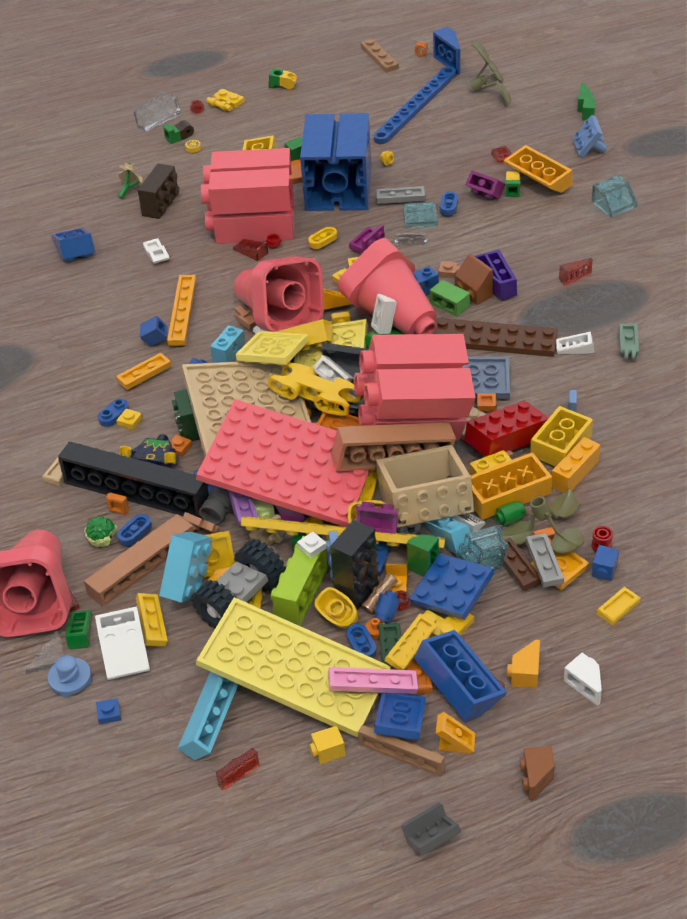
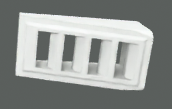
(576, 344)

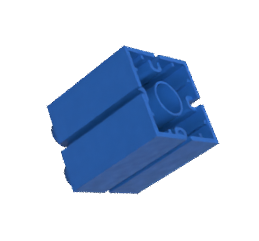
(336, 162)

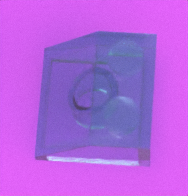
(613, 196)

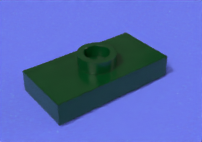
(388, 636)

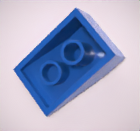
(447, 48)
(74, 243)

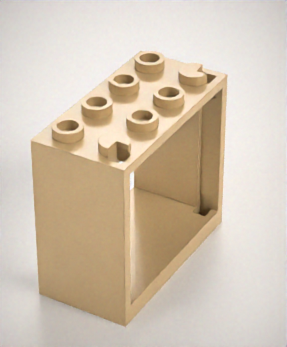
(420, 485)

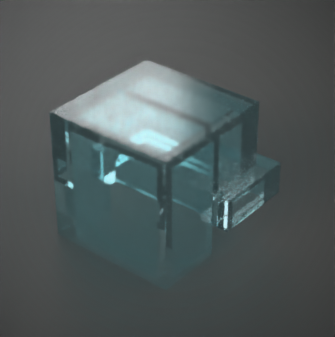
(484, 547)

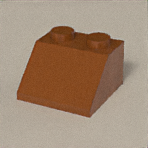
(476, 279)

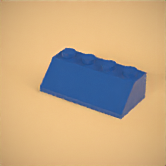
(459, 674)

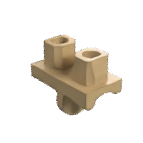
(267, 537)

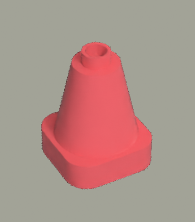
(390, 273)
(282, 292)
(33, 586)

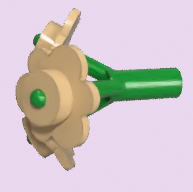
(128, 176)

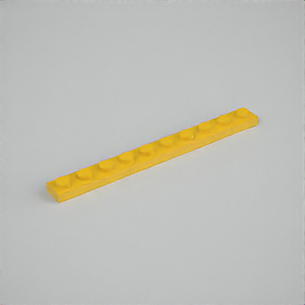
(293, 528)

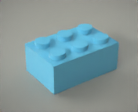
(185, 565)

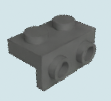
(429, 829)

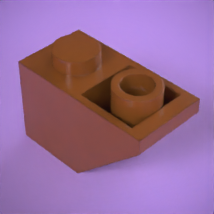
(538, 769)

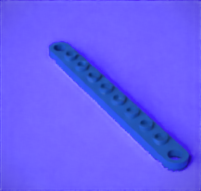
(414, 105)

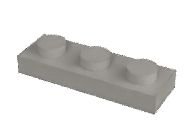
(400, 195)
(544, 560)

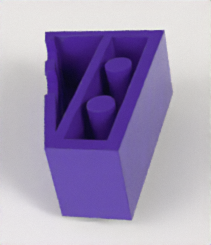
(503, 278)

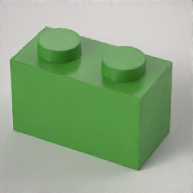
(449, 298)

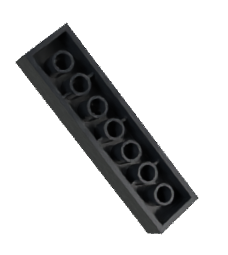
(135, 479)

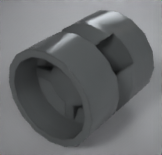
(216, 506)

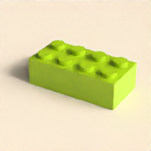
(299, 585)

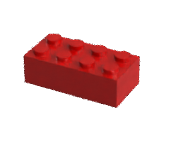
(504, 428)

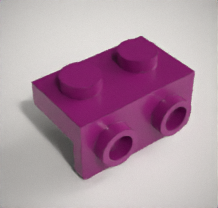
(366, 238)
(382, 519)

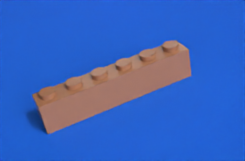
(134, 562)

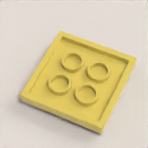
(272, 347)

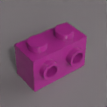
(487, 185)

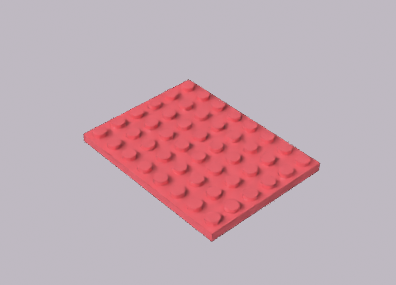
(281, 463)

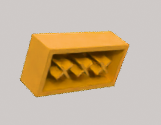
(509, 482)

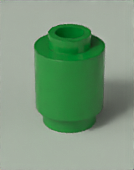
(510, 513)

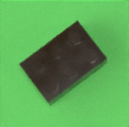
(158, 191)

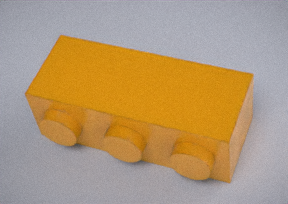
(575, 465)

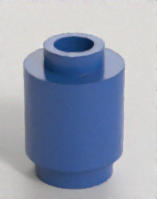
(387, 606)

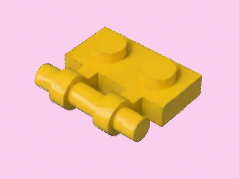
(226, 100)

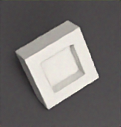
(311, 545)

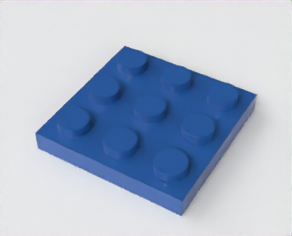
(452, 586)

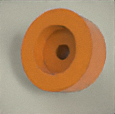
(372, 627)

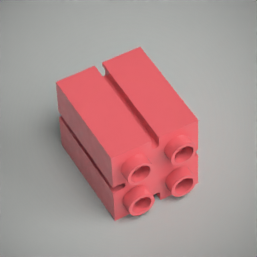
(249, 195)
(415, 381)

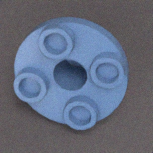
(69, 675)

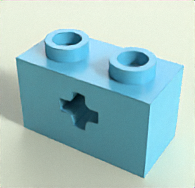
(227, 345)

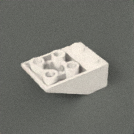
(122, 643)

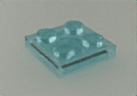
(420, 215)

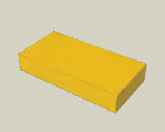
(618, 606)

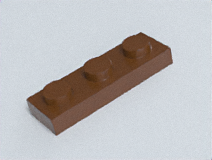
(520, 567)

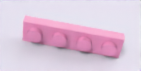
(372, 680)

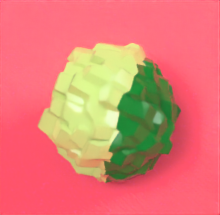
(99, 531)

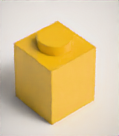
(327, 745)

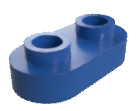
(449, 203)
(111, 413)
(134, 530)
(364, 642)

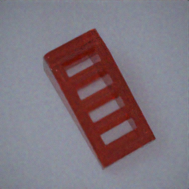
(252, 249)
(571, 271)

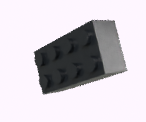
(355, 562)

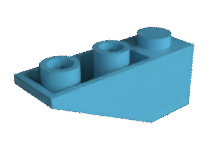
(451, 530)

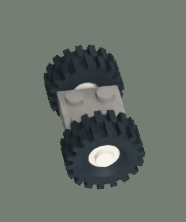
(254, 569)

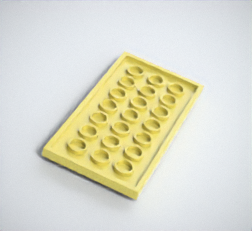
(287, 665)

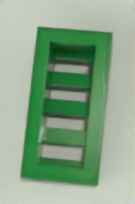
(79, 631)

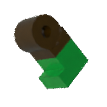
(178, 132)

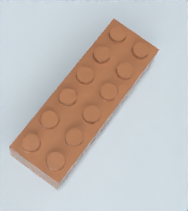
(362, 445)

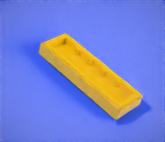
(408, 644)

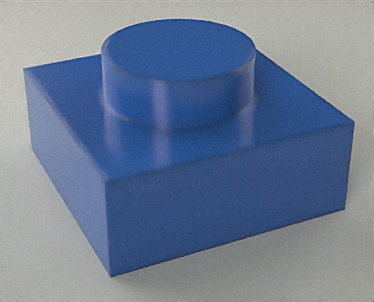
(108, 711)

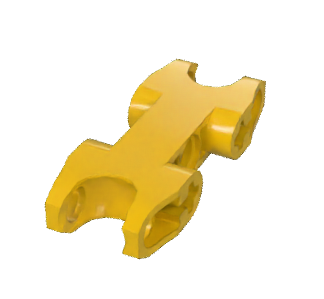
(305, 383)

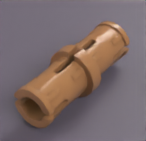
(386, 584)

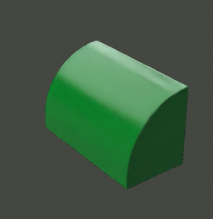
(421, 553)

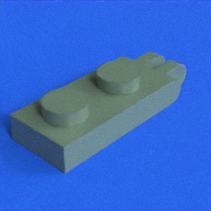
(629, 340)

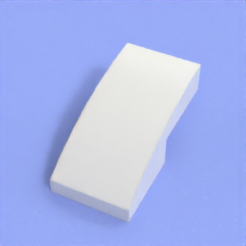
(155, 251)

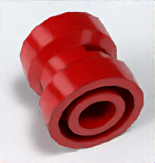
(601, 536)

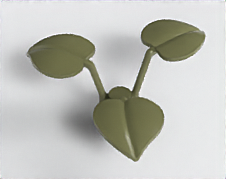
(480, 81)
(561, 507)

